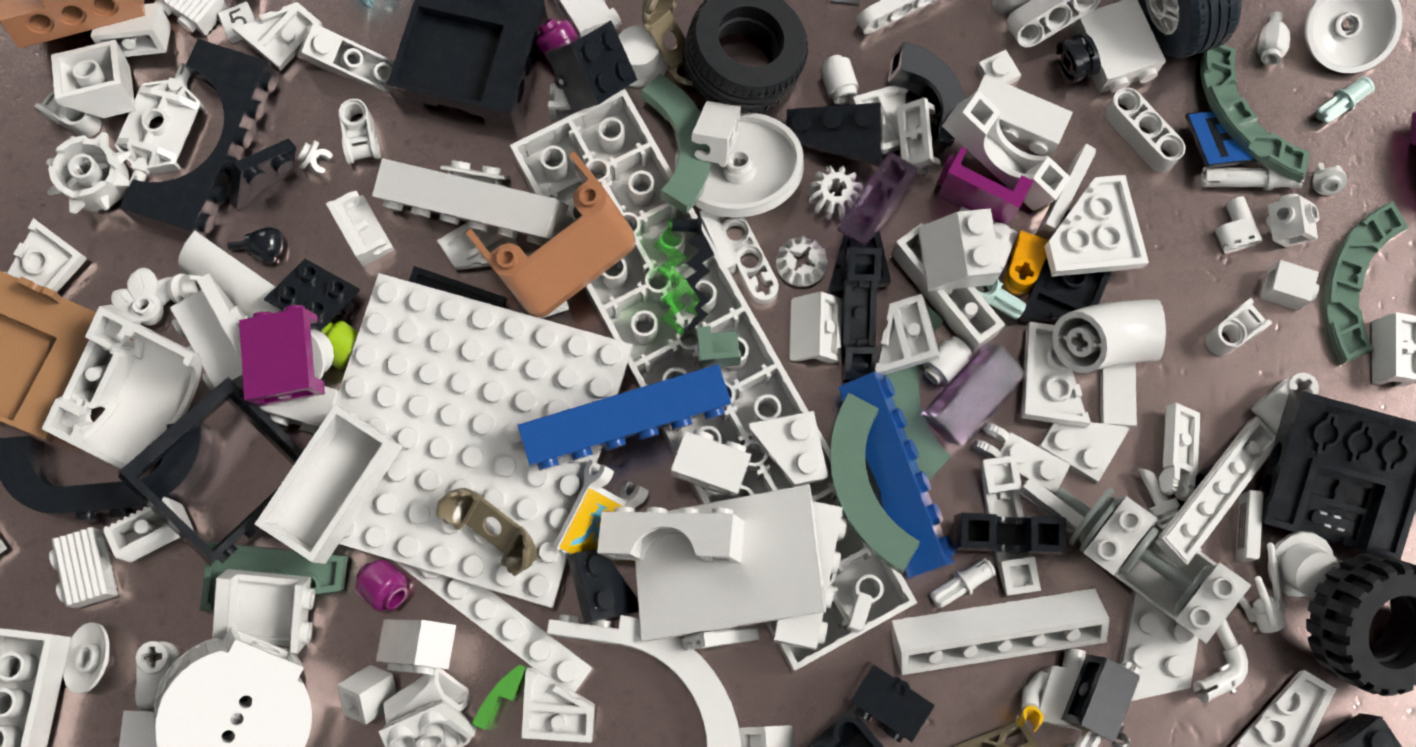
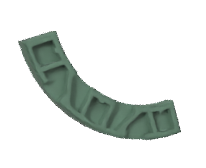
(1240, 121)
(690, 173)
(1347, 277)
(907, 398)
(854, 490)

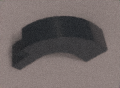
(928, 78)

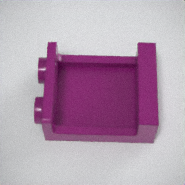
(975, 192)
(278, 356)

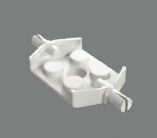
(159, 148)

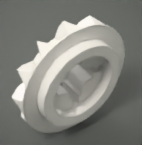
(806, 274)

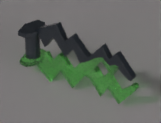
(684, 285)

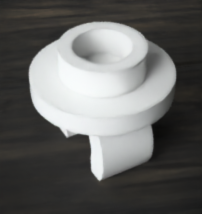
(308, 157)
(1329, 180)
(182, 286)

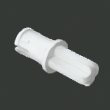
(963, 582)

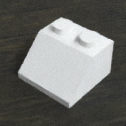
(94, 80)
(960, 251)

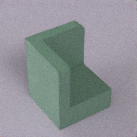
(717, 348)

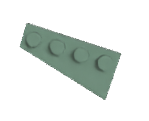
(324, 577)

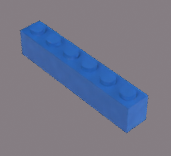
(624, 416)
(899, 478)

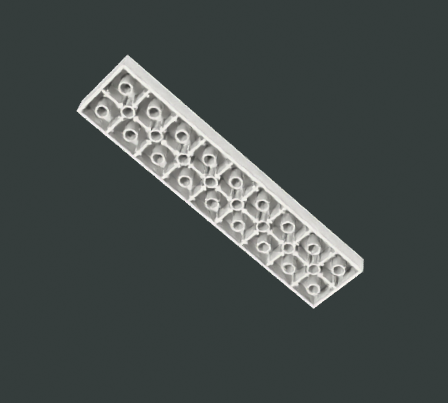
(628, 301)

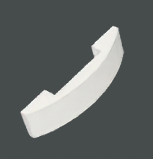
(1002, 497)

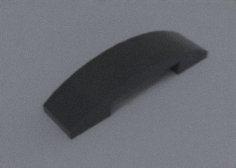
(860, 311)

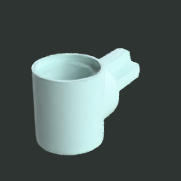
(1003, 300)

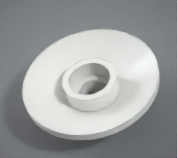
(86, 658)

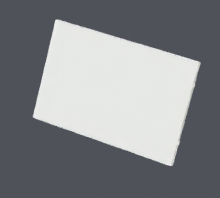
(772, 583)

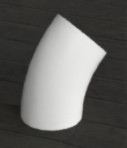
(1110, 335)

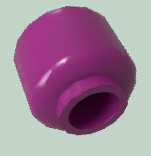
(553, 34)
(381, 585)

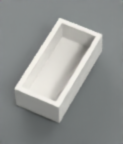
(328, 485)

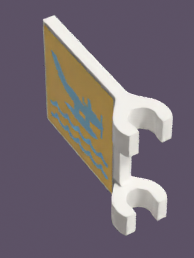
(583, 522)

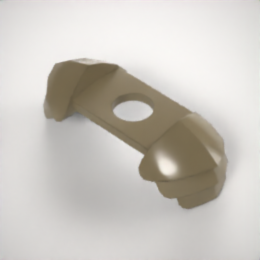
(658, 20)
(469, 508)

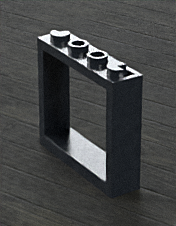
(175, 434)

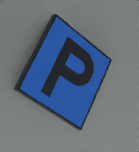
(1214, 142)

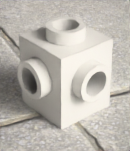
(1292, 220)

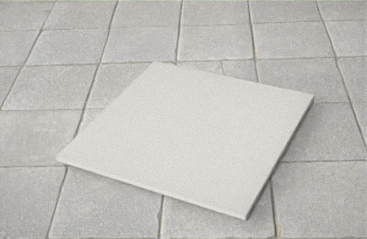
(451, 389)

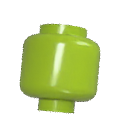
(343, 340)

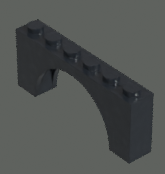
(193, 199)

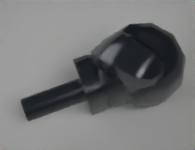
(262, 243)

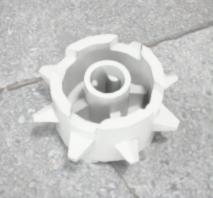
(89, 173)

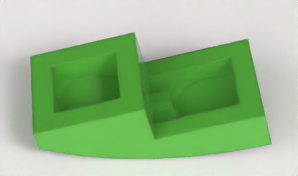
(507, 687)

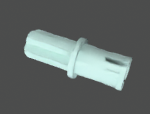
(1345, 99)

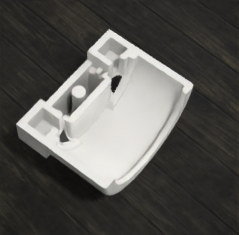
(136, 382)

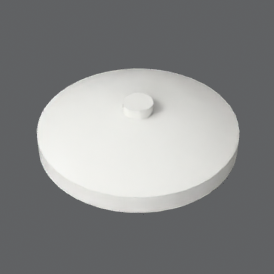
(759, 172)

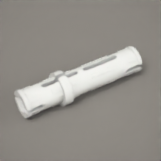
(1246, 177)

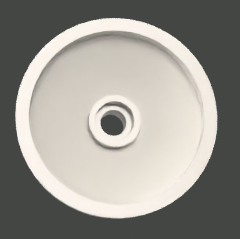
(1364, 44)

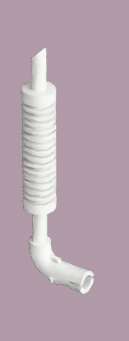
(1236, 668)

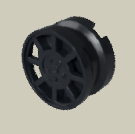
(1078, 58)

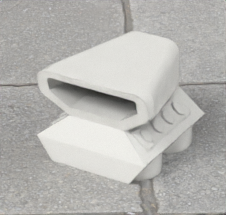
(428, 714)

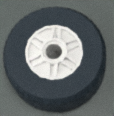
(1191, 25)

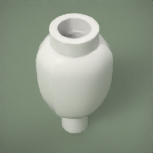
(1273, 40)

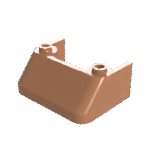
(569, 258)

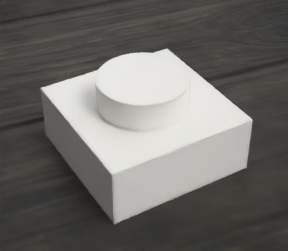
(1000, 67)

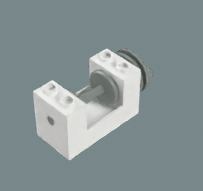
(1122, 541)

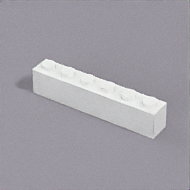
(470, 201)
(999, 631)

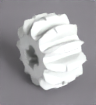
(834, 181)

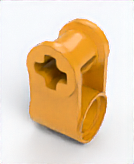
(1026, 259)

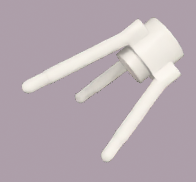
(1267, 610)

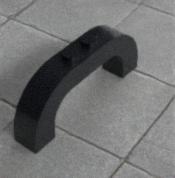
(27, 482)

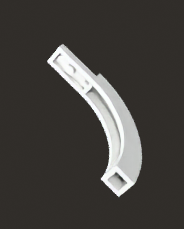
(703, 684)

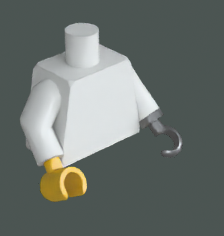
(1049, 692)

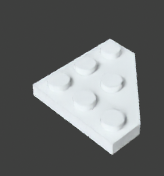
(1098, 232)

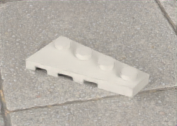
(1291, 715)

